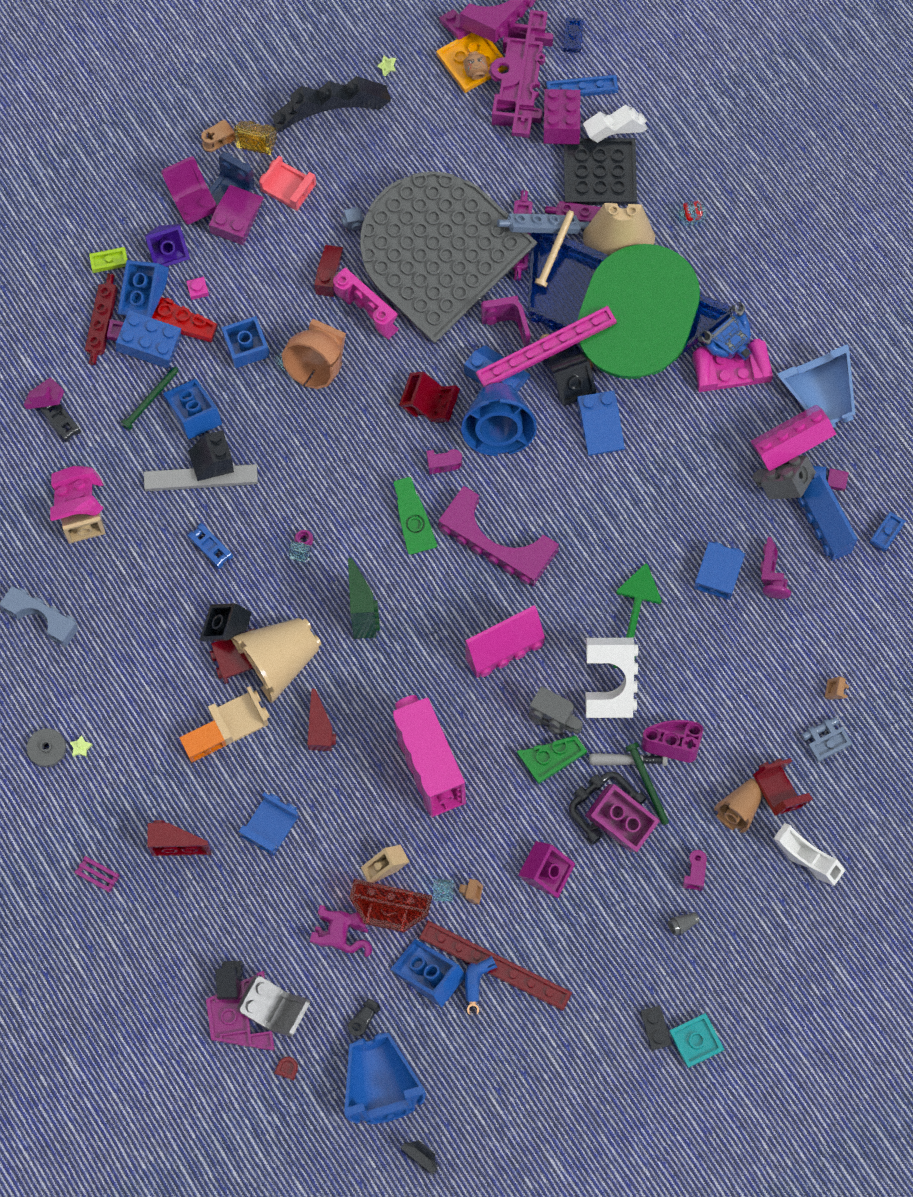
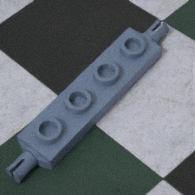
(540, 223)

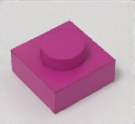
(197, 288)

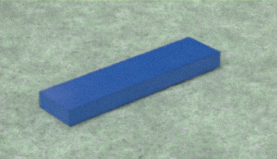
(588, 86)

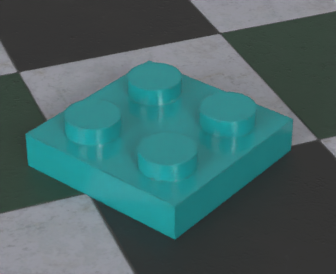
(696, 1040)

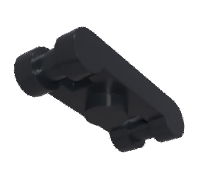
(59, 419)

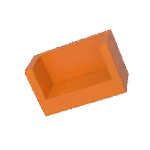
(202, 741)

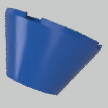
(498, 421)

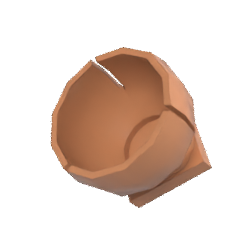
(314, 350)

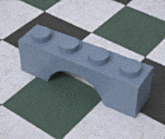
(19, 604)

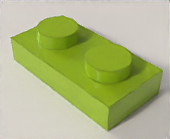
(108, 259)

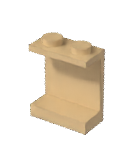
(239, 716)

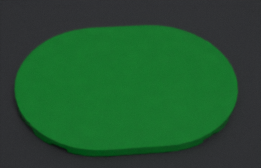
(654, 306)

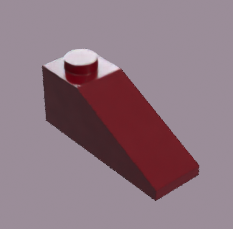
(327, 270)
(320, 729)

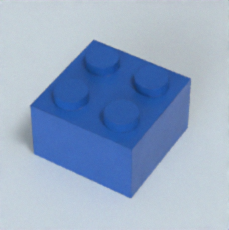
(245, 342)

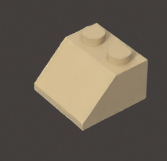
(82, 527)

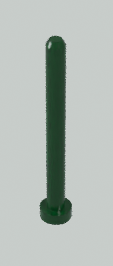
(127, 424)
(647, 782)

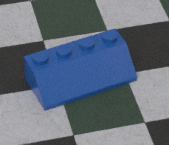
(827, 519)

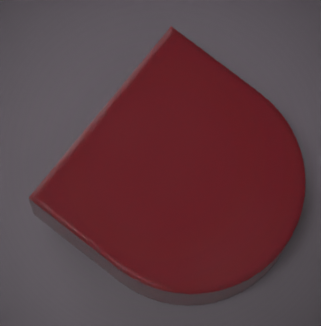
(287, 1068)

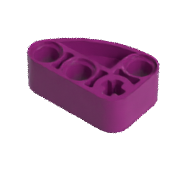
(673, 739)

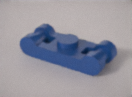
(210, 545)

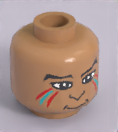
(475, 65)

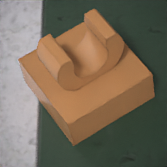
(835, 688)
(472, 891)

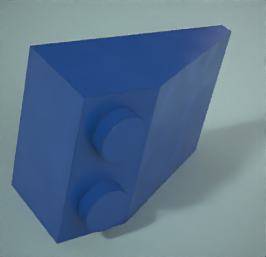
(142, 287)
(193, 408)
(600, 423)
(428, 972)

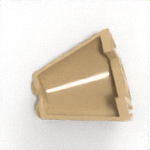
(618, 228)
(278, 653)

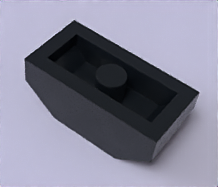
(421, 1155)

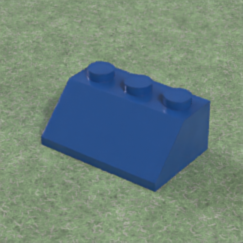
(485, 356)

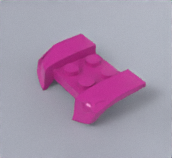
(74, 492)

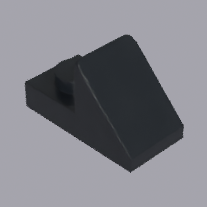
(229, 979)

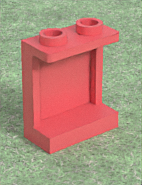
(287, 183)

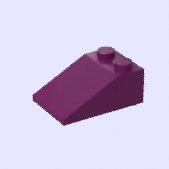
(235, 214)

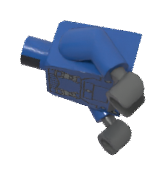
(730, 336)

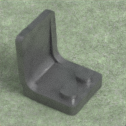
(272, 1007)

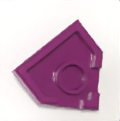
(44, 395)

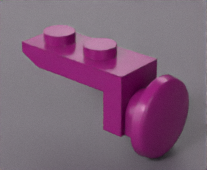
(774, 583)

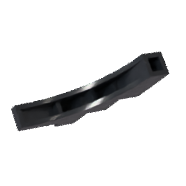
(308, 102)

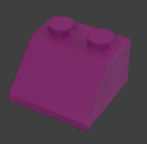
(546, 869)

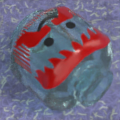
(692, 213)

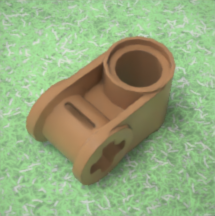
(218, 136)

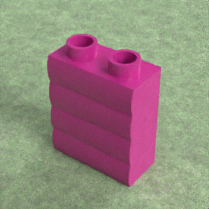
(428, 755)

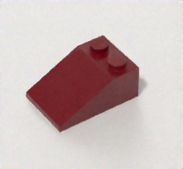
(170, 840)

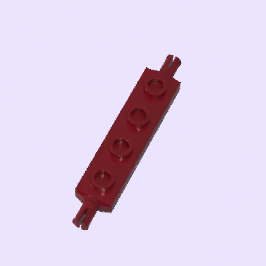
(100, 319)

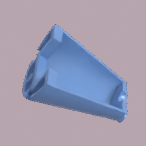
(824, 384)

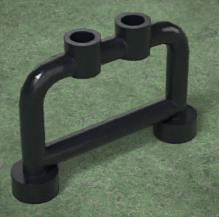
(583, 794)

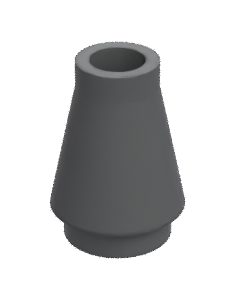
(682, 923)

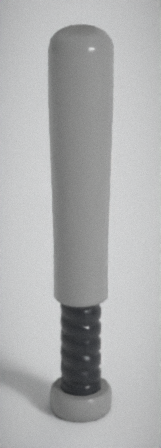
(624, 759)

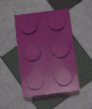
(561, 116)
(622, 818)

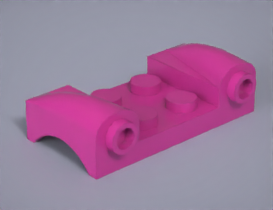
(352, 289)
(724, 373)

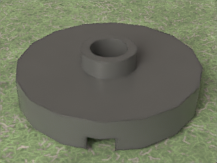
(50, 756)

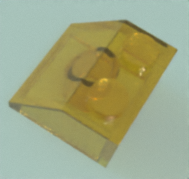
(255, 137)

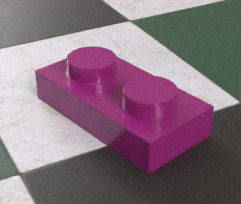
(451, 22)

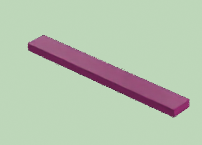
(546, 347)

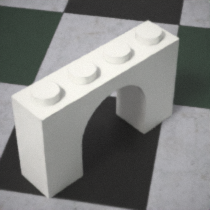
(621, 701)

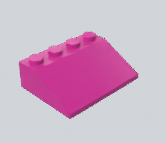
(793, 437)
(504, 642)

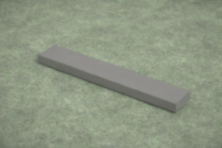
(187, 479)

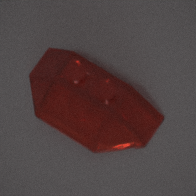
(388, 906)

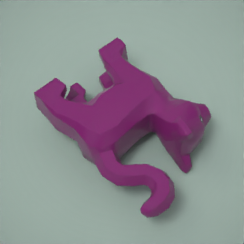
(337, 931)

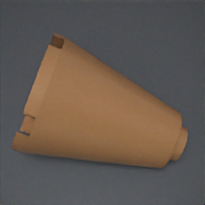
(740, 806)

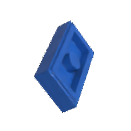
(887, 531)

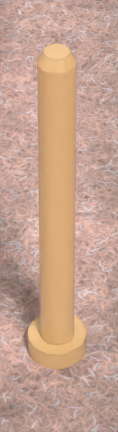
(555, 249)

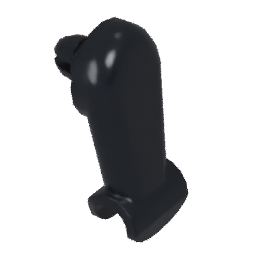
(362, 1019)

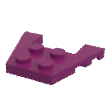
(231, 1026)

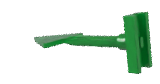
(641, 588)

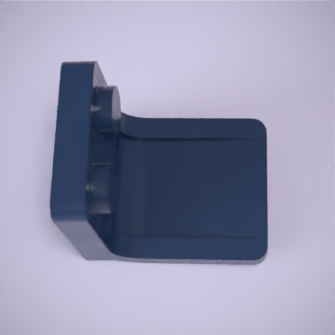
(231, 173)

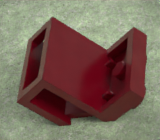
(428, 398)

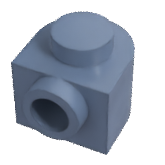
(352, 219)

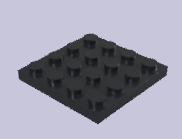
(600, 172)

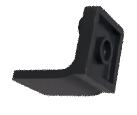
(571, 374)

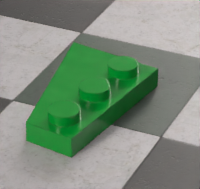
(551, 758)

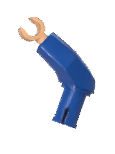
(472, 980)

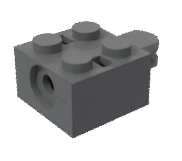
(787, 480)

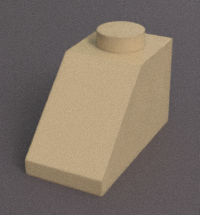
(385, 863)

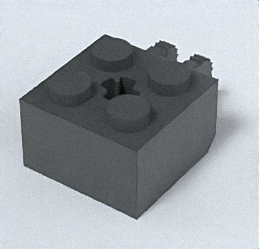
(554, 713)

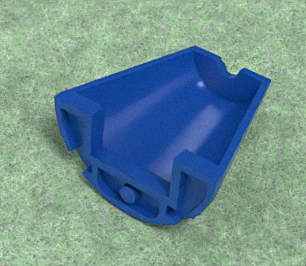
(380, 1082)

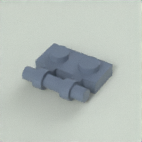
(830, 744)

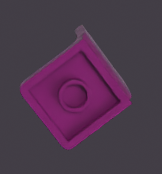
(189, 190)
(503, 310)

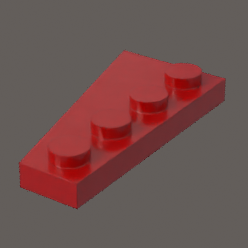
(190, 323)

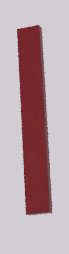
(505, 971)

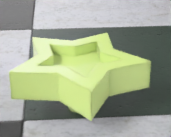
(387, 65)
(80, 747)

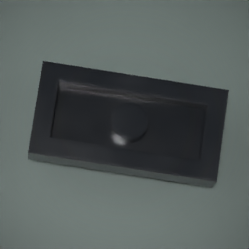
(655, 1028)

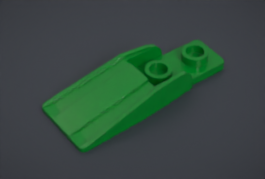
(413, 518)

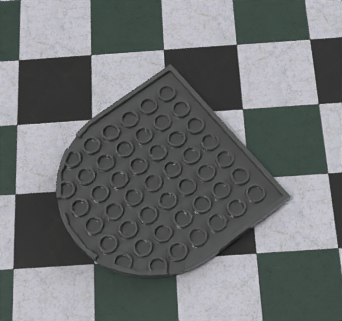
(437, 248)

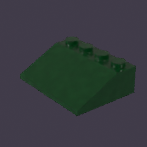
(362, 605)

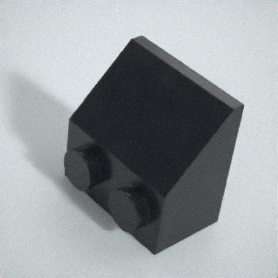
(211, 456)
(225, 622)

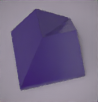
(167, 245)

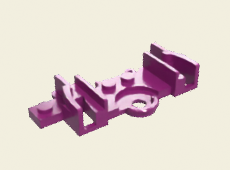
(523, 57)

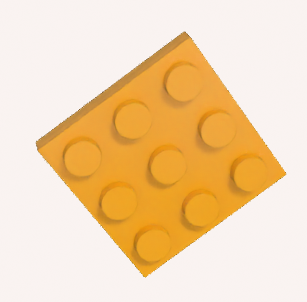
(455, 52)

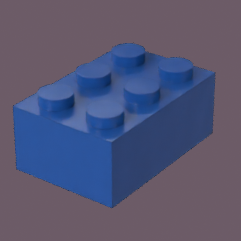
(148, 339)

